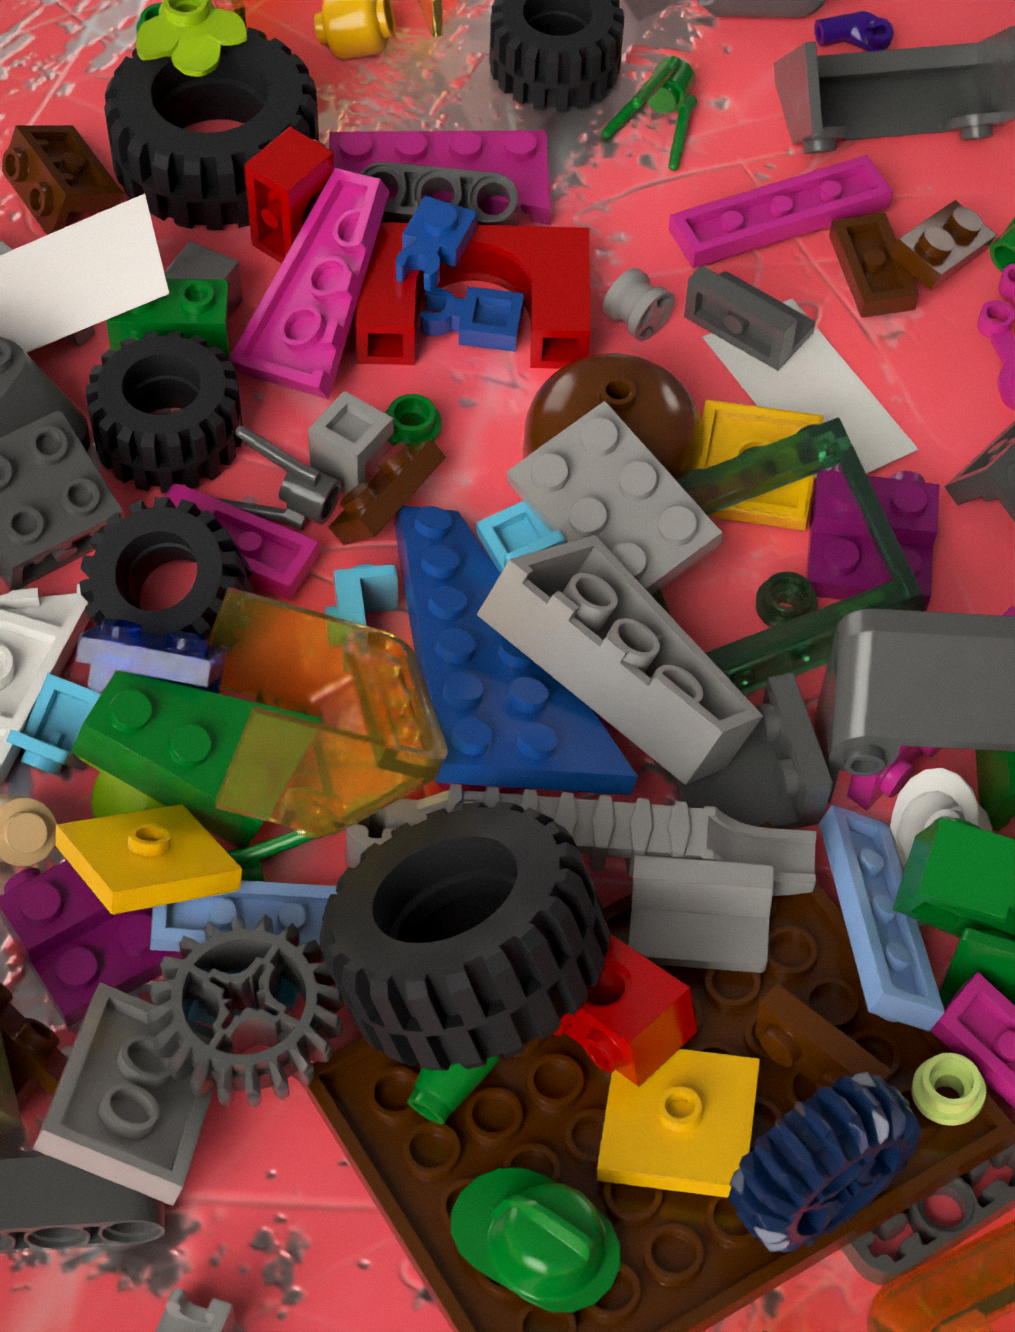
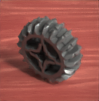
(204, 978)

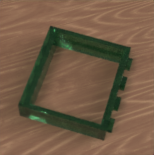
(808, 639)

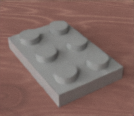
(611, 486)
(119, 1104)

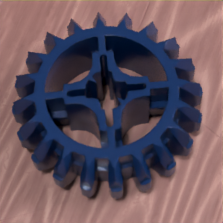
(824, 1162)

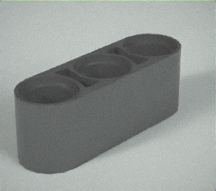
(467, 186)
(65, 1207)

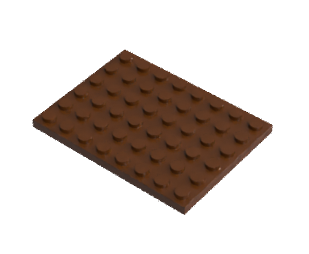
(545, 1111)

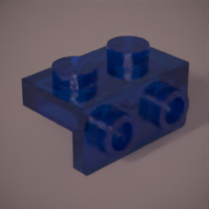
(172, 658)

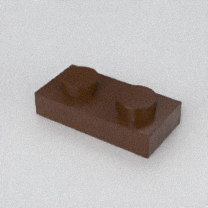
(942, 244)
(873, 276)
(375, 502)
(803, 1039)

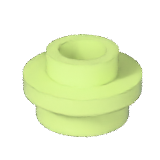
(954, 1072)

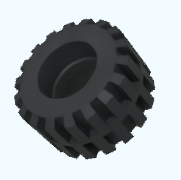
(556, 50)
(157, 376)
(149, 540)

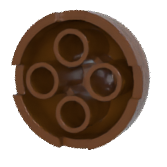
(637, 390)

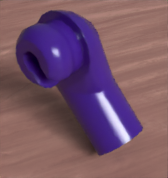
(856, 28)

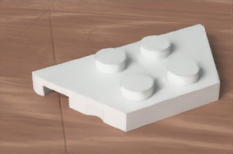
(34, 641)

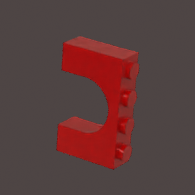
(538, 261)

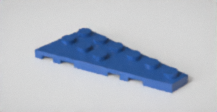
(493, 703)

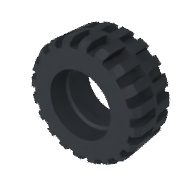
(202, 173)
(465, 935)

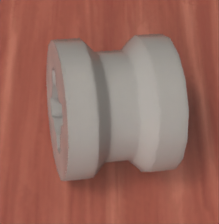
(638, 304)

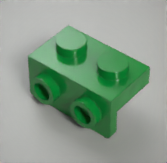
(191, 308)

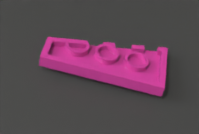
(515, 154)
(313, 297)

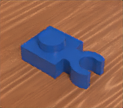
(433, 236)
(483, 318)

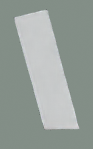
(80, 275)
(820, 384)

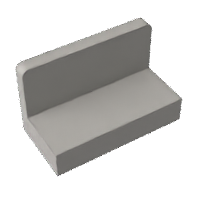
(701, 913)

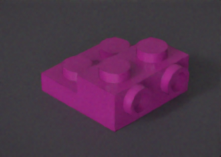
(840, 549)
(75, 939)

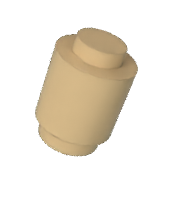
(25, 830)

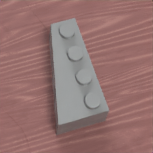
(621, 655)

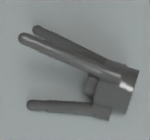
(306, 490)

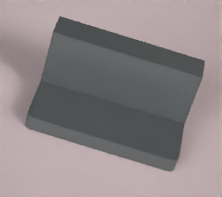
(746, 316)

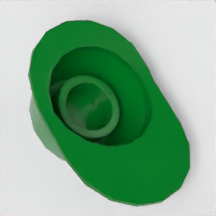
(536, 1238)

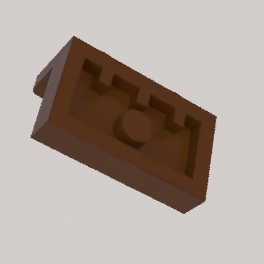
(57, 174)

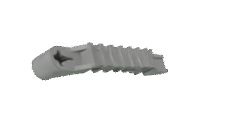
(622, 830)

